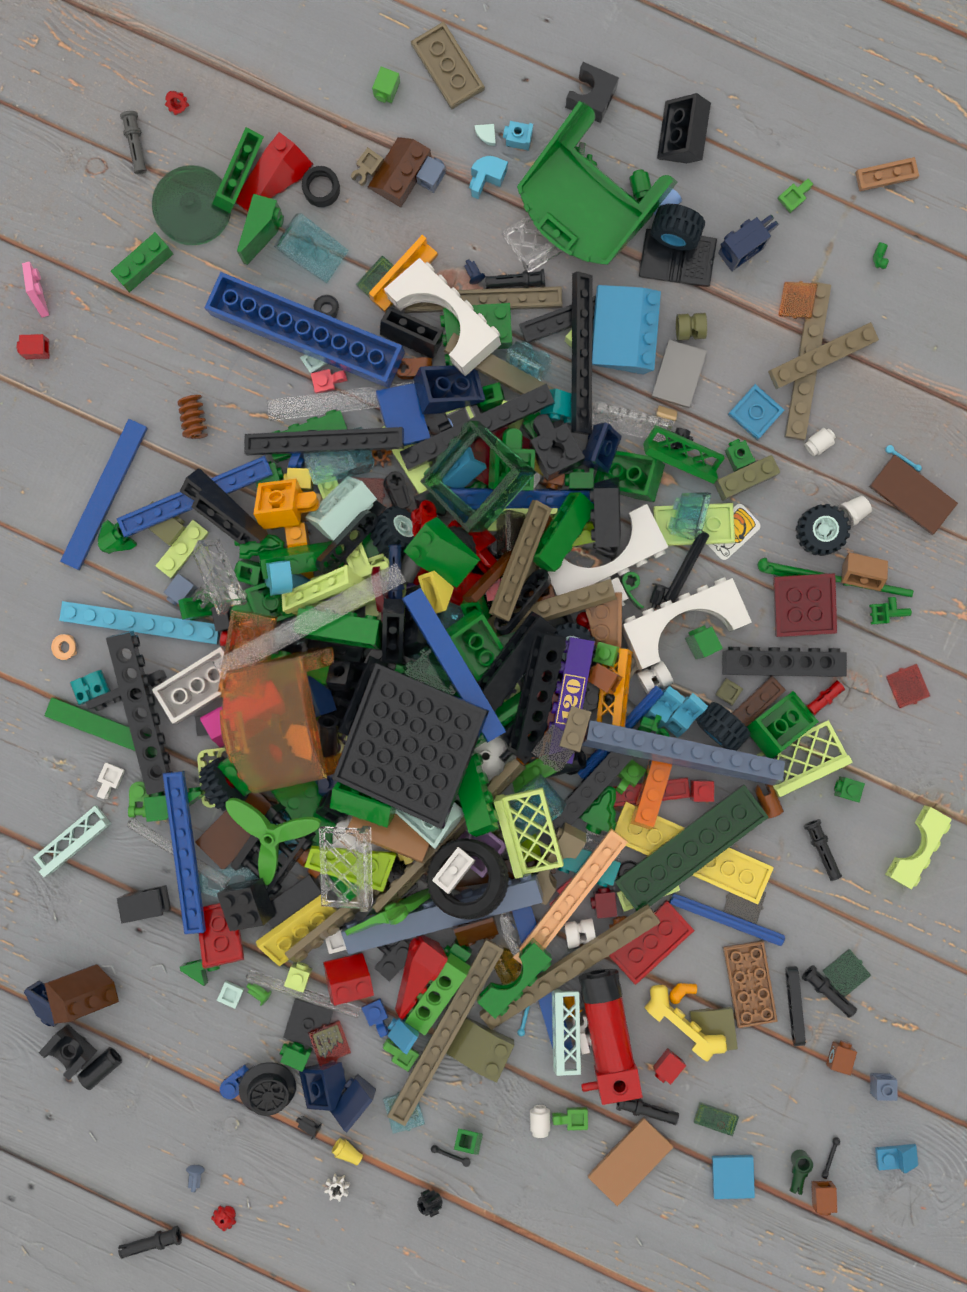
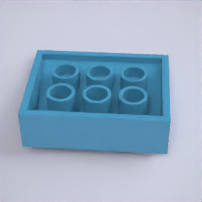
(625, 328)

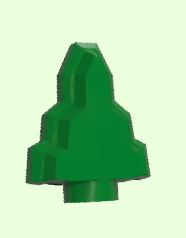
(252, 548)
(601, 812)

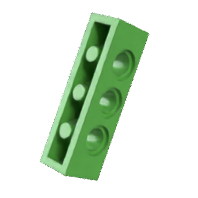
(424, 1019)

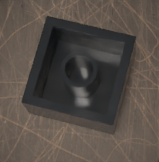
(246, 904)

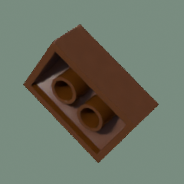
(399, 170)
(80, 994)

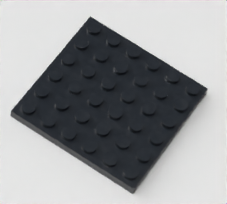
(410, 745)

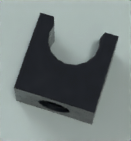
(603, 90)
(143, 904)
(58, 1048)

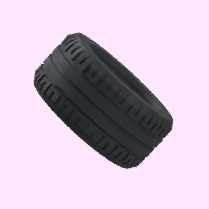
(494, 892)

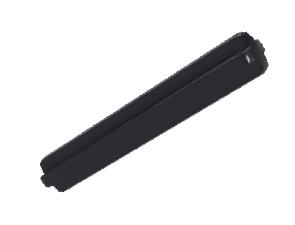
(686, 567)

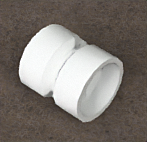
(659, 672)
(573, 929)

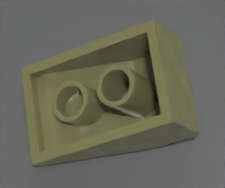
(481, 1049)

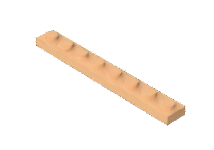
(576, 890)

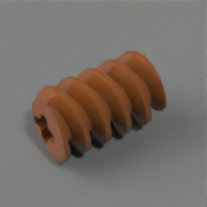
(190, 417)

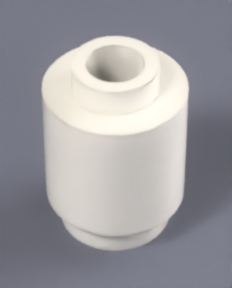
(820, 441)
(540, 1121)

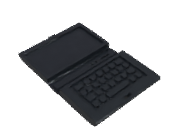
(678, 266)

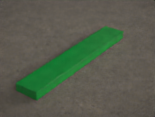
(92, 723)

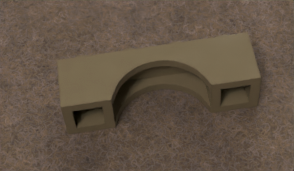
(570, 843)

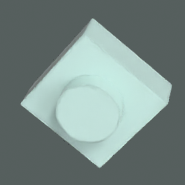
(230, 994)

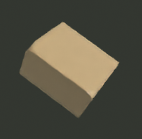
(666, 413)

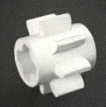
(337, 1194)

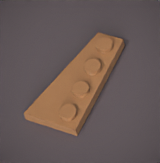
(606, 623)

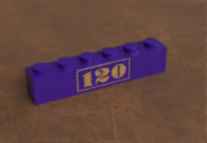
(573, 680)

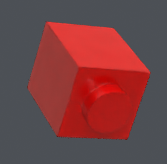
(33, 346)
(702, 790)
(668, 1066)

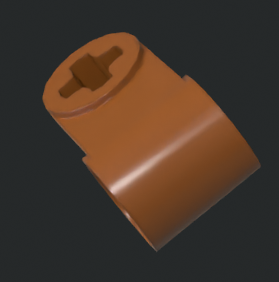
(413, 366)

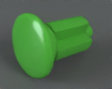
(258, 993)

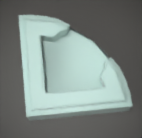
(486, 133)
(312, 364)

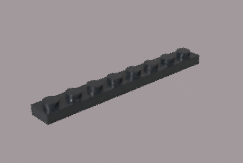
(581, 353)
(492, 419)
(324, 441)

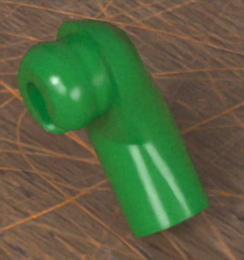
(878, 259)

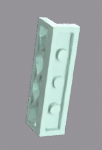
(74, 847)
(558, 1032)

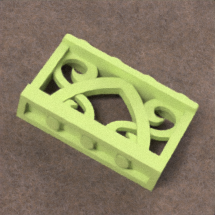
(322, 587)

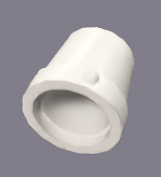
(856, 509)

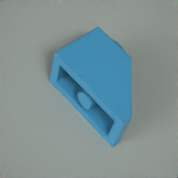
(402, 1034)

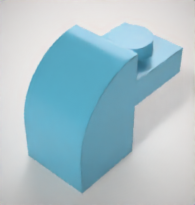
(489, 170)
(279, 577)
(665, 705)
(685, 715)

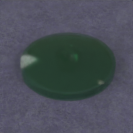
(185, 205)

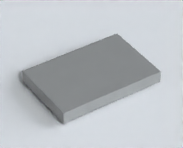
(679, 374)

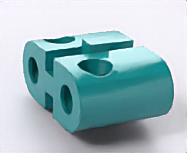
(89, 687)

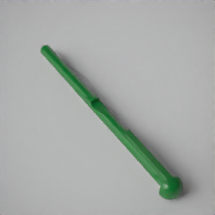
(784, 570)

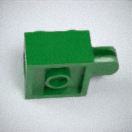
(499, 469)
(262, 602)

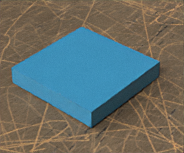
(756, 412)
(733, 1177)

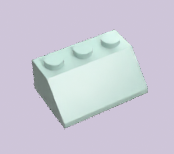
(341, 507)
(430, 833)

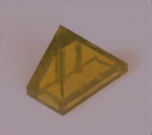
(507, 967)

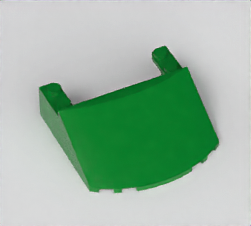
(578, 202)

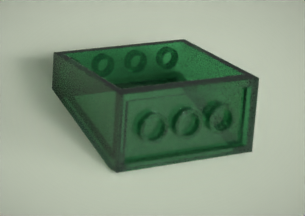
(500, 497)

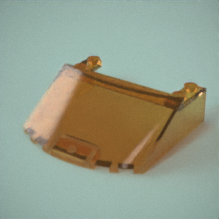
(272, 722)

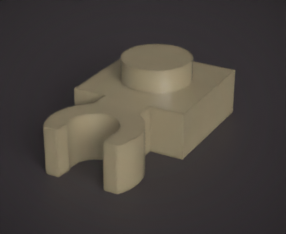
(369, 164)

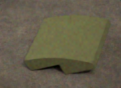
(716, 1023)

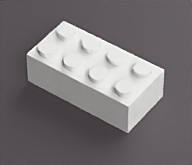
(190, 688)

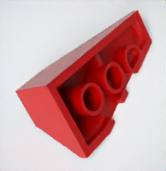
(275, 171)
(422, 964)

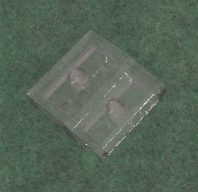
(507, 927)

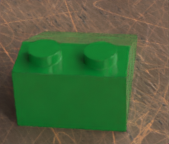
(260, 227)
(637, 475)
(442, 551)
(475, 642)
(781, 725)

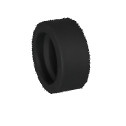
(316, 172)

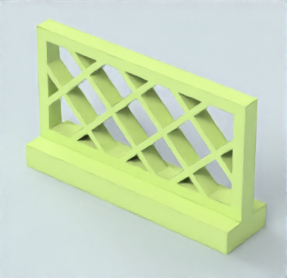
(816, 772)
(511, 837)

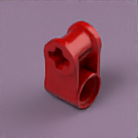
(422, 515)

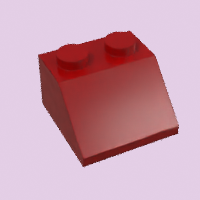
(348, 979)

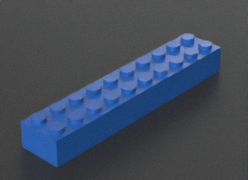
(305, 330)

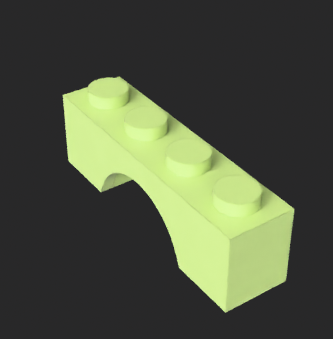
(932, 827)

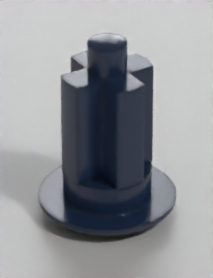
(473, 272)

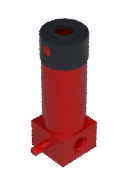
(609, 1038)

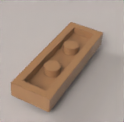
(887, 174)

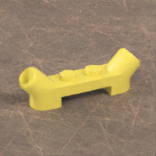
(705, 1045)

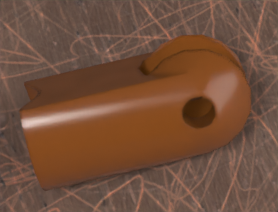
(770, 802)

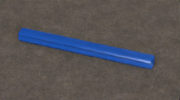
(631, 720)
(727, 919)

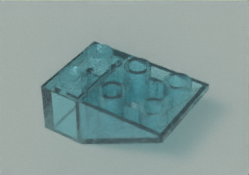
(337, 465)

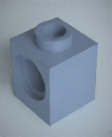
(431, 174)
(179, 589)
(883, 1087)

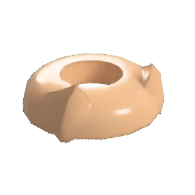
(56, 646)

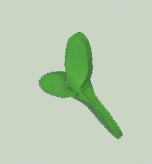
(269, 834)
(393, 913)

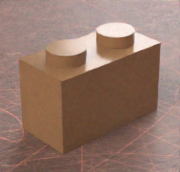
(864, 571)

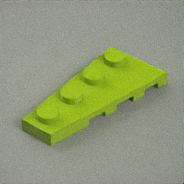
(381, 865)

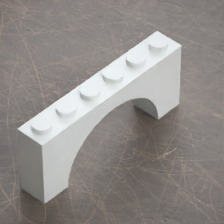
(420, 285)
(644, 543)
(720, 600)

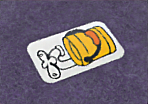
(744, 526)

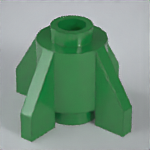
(112, 539)

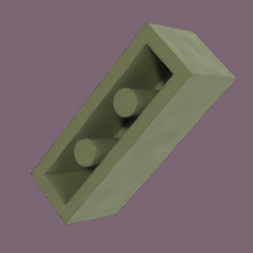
(747, 477)

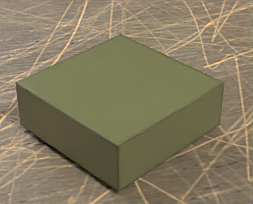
(729, 691)

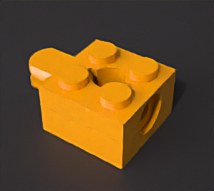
(282, 503)

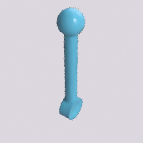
(890, 449)
(521, 1032)

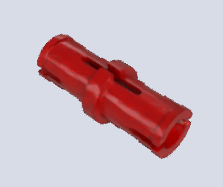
(825, 697)

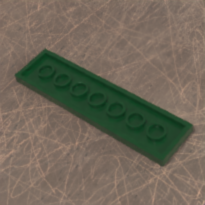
(691, 848)

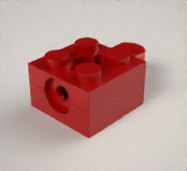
(483, 541)

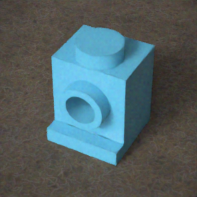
(521, 140)

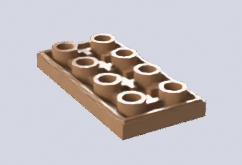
(397, 837)
(750, 984)
(630, 1161)

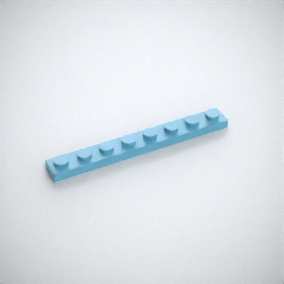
(139, 622)

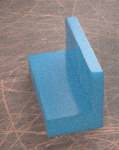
(464, 470)

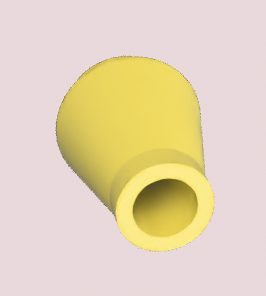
(345, 1151)

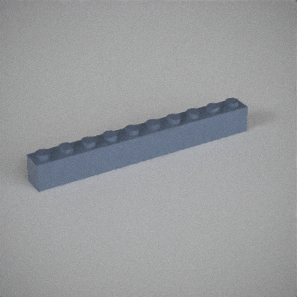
(683, 753)
(429, 918)

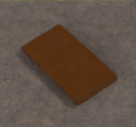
(913, 494)
(225, 837)

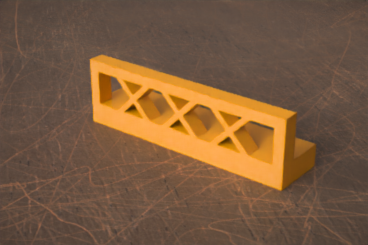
(419, 249)
(621, 692)

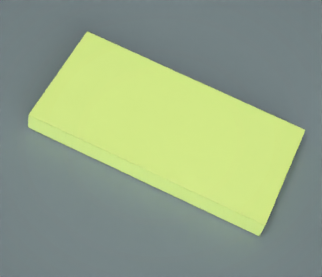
(718, 524)

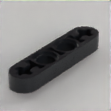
(344, 539)
(525, 603)
(795, 1006)

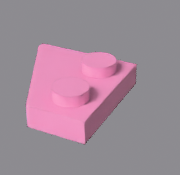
(34, 288)

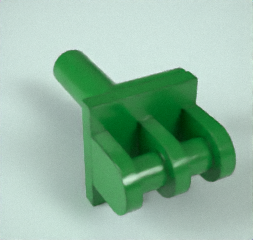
(882, 612)

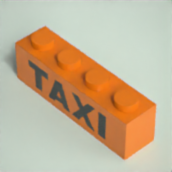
(651, 794)

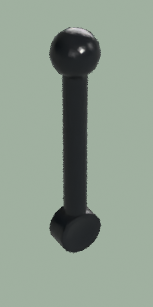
(836, 1141)
(466, 1161)

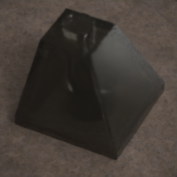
(508, 528)

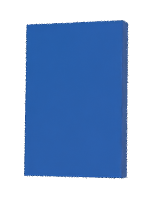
(402, 409)

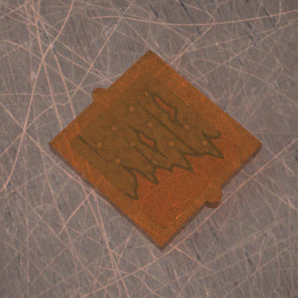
(798, 300)

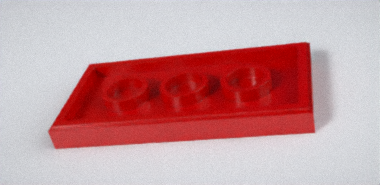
(654, 945)

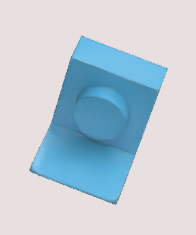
(897, 1157)

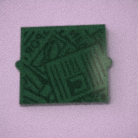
(846, 973)

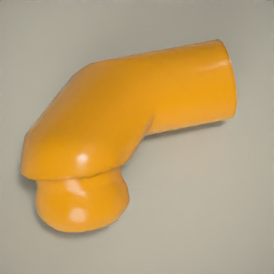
(680, 990)

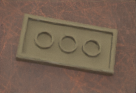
(447, 65)

